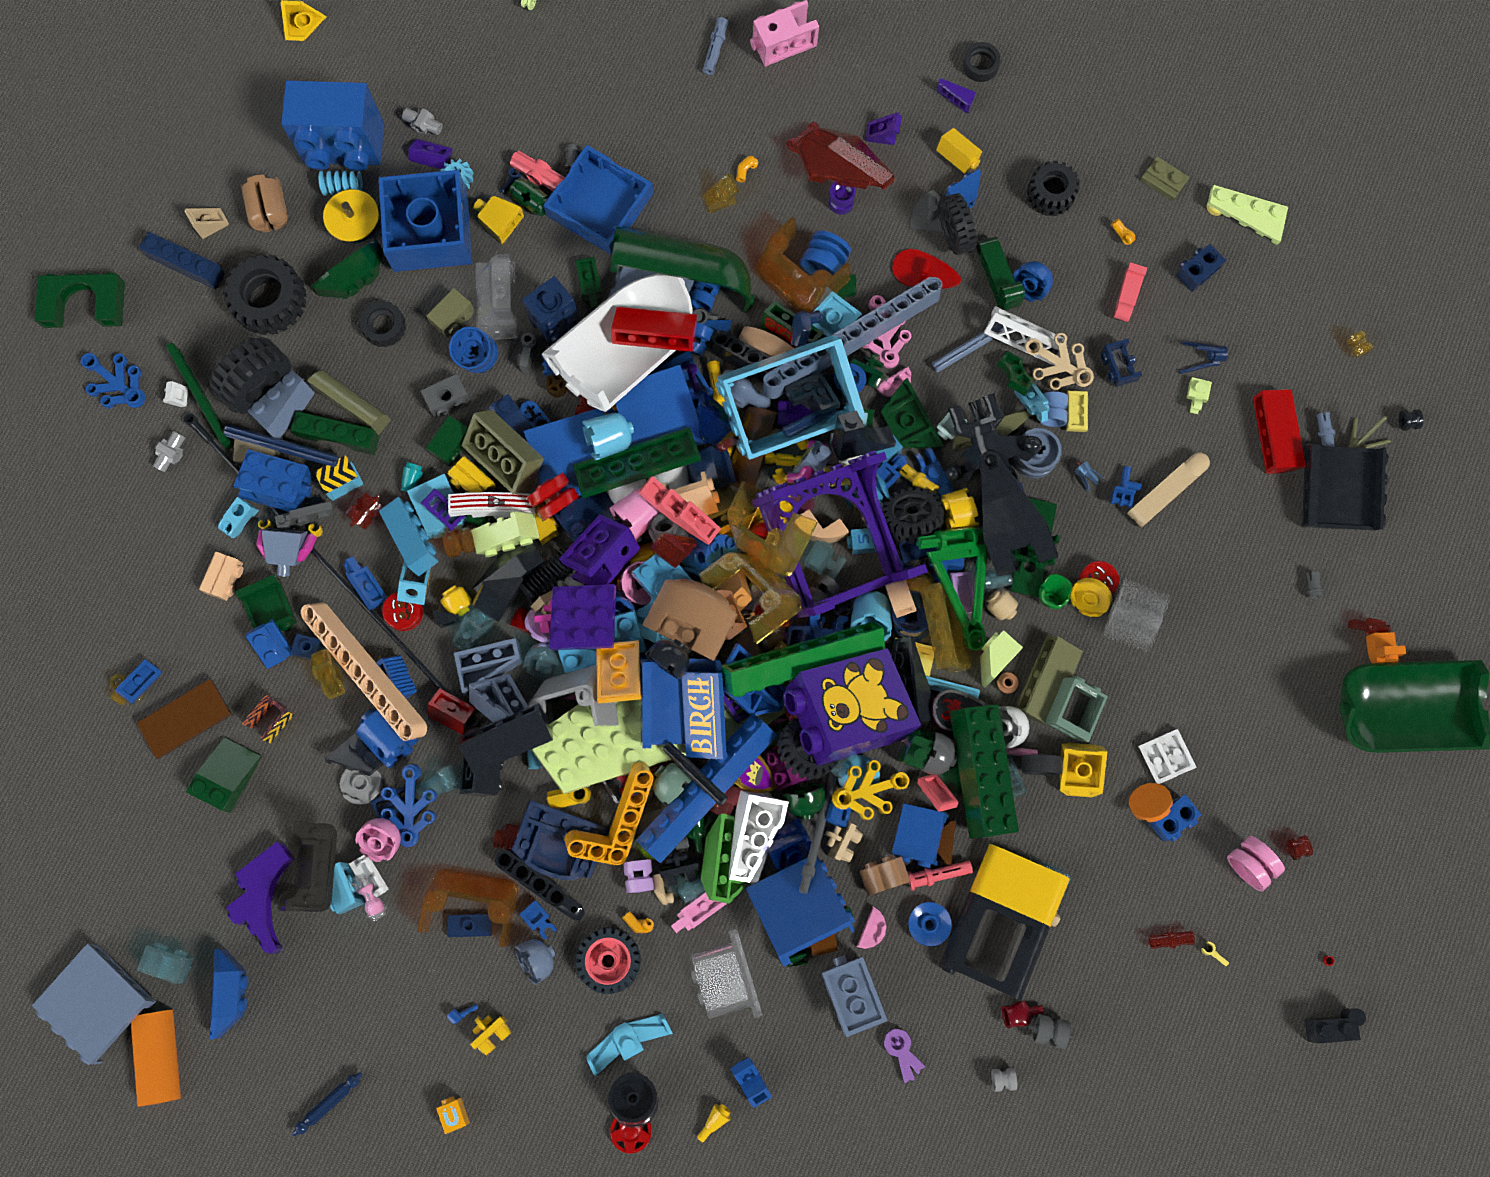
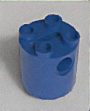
(705, 555)
(382, 738)

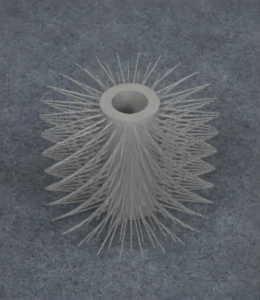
(1134, 614)

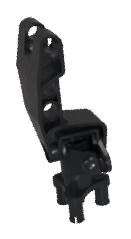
(1008, 513)

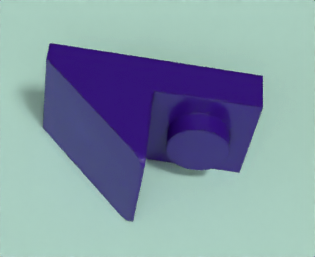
(884, 129)

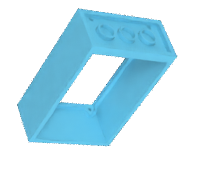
(773, 442)

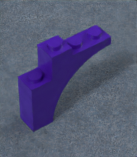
(255, 905)

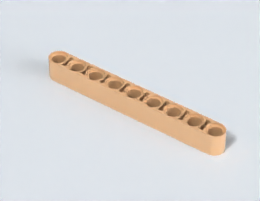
(364, 671)

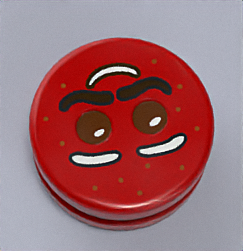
(1102, 571)
(401, 615)

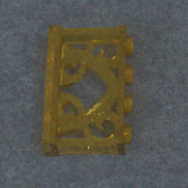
(944, 630)

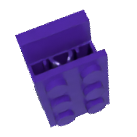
(600, 552)

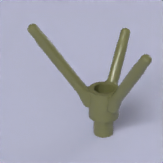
(1359, 443)

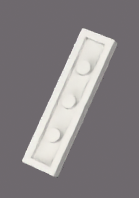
(1025, 328)

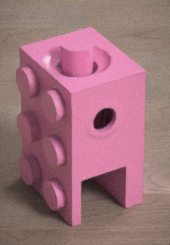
(784, 33)

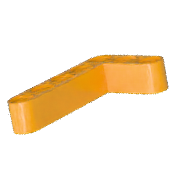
(621, 822)

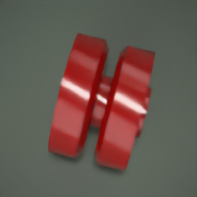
(552, 496)

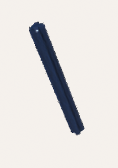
(281, 445)

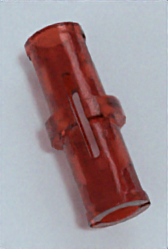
(1171, 939)

